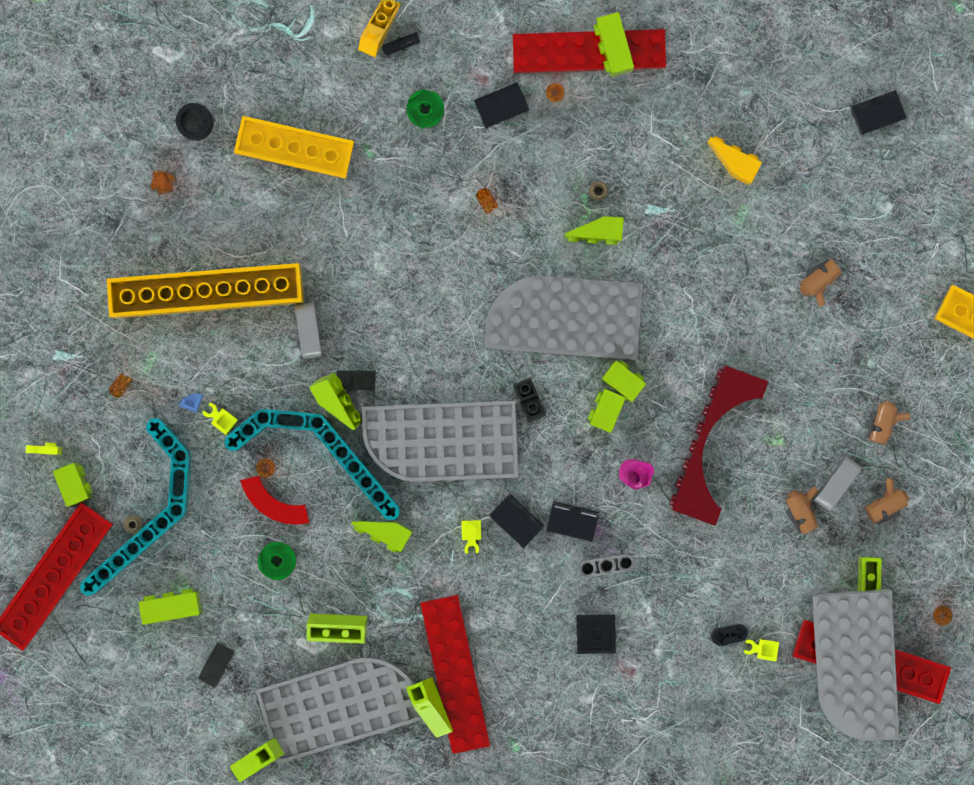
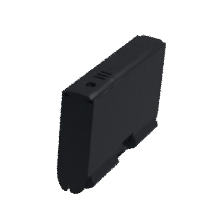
(501, 105)
(878, 112)
(516, 520)
(572, 521)

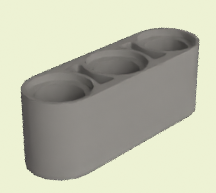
(308, 330)
(837, 483)
(615, 568)

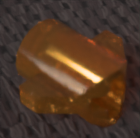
(162, 182)
(486, 200)
(120, 385)

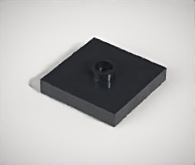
(596, 634)

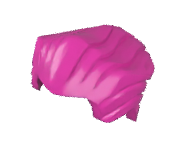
(636, 473)

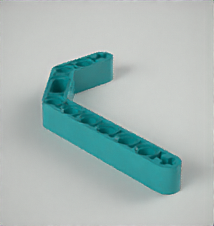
(332, 447)
(153, 526)

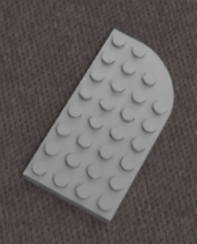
(567, 317)
(443, 440)
(857, 662)
(336, 706)

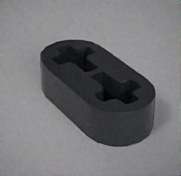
(730, 639)

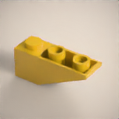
(378, 27)
(738, 164)

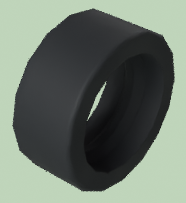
(180, 121)

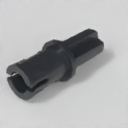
(400, 43)

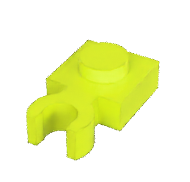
(222, 420)
(49, 448)
(471, 531)
(766, 649)

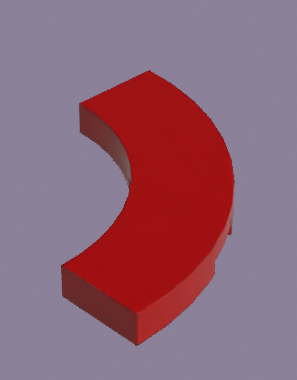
(270, 506)

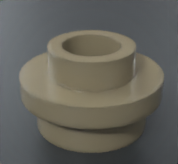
(598, 184)
(139, 524)

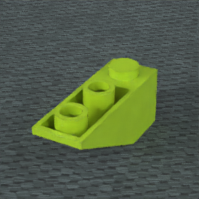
(603, 229)
(332, 397)
(390, 533)
(429, 706)
(257, 759)

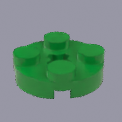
(425, 98)
(268, 554)

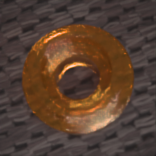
(555, 86)
(259, 468)
(948, 615)

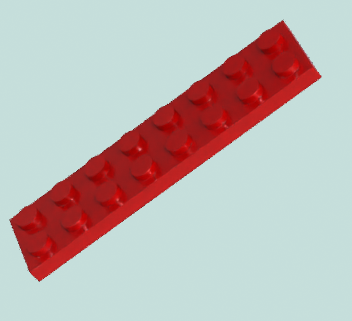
(581, 51)
(53, 575)
(455, 673)
(913, 674)

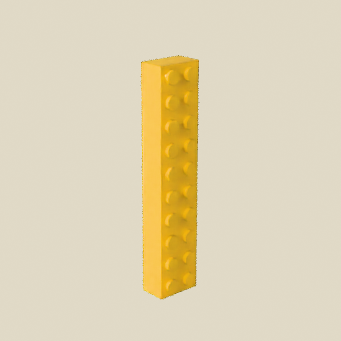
(205, 291)

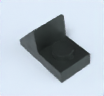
(357, 379)

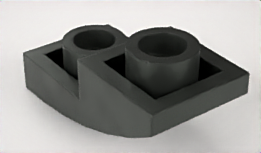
(529, 400)
(215, 665)

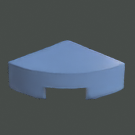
(192, 402)

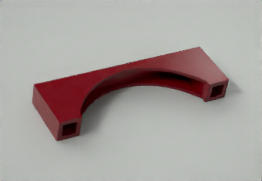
(692, 492)

